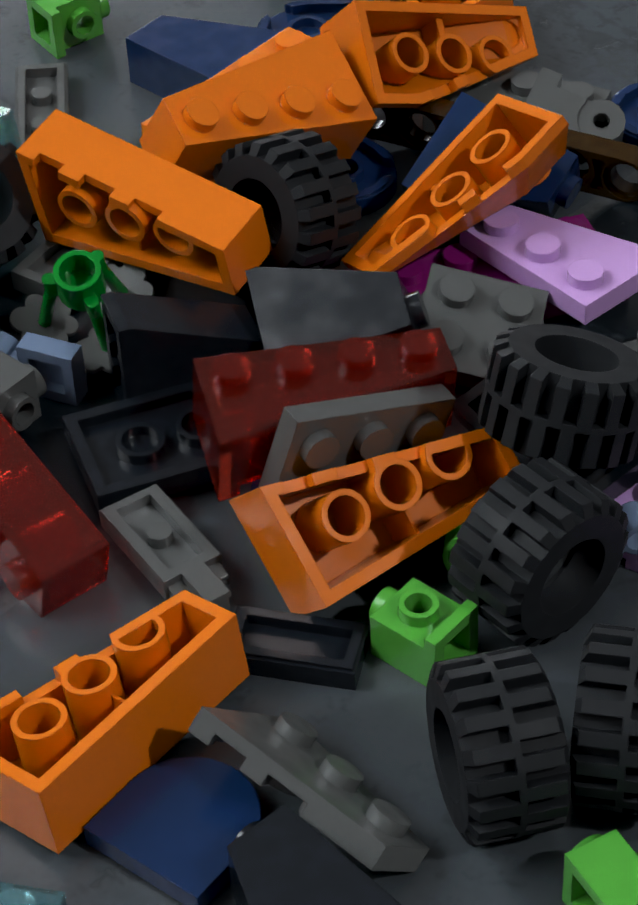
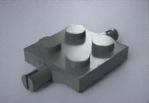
(474, 311)

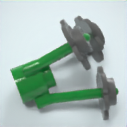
(77, 284)

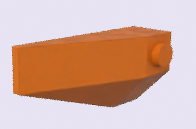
(428, 50)

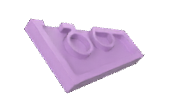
(577, 265)

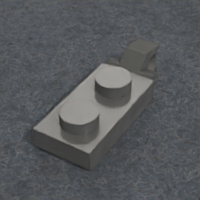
(166, 546)

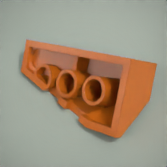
(479, 173)

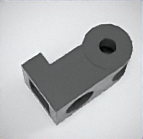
(592, 117)

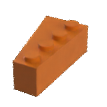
(287, 90)
(139, 207)
(360, 519)
(112, 715)

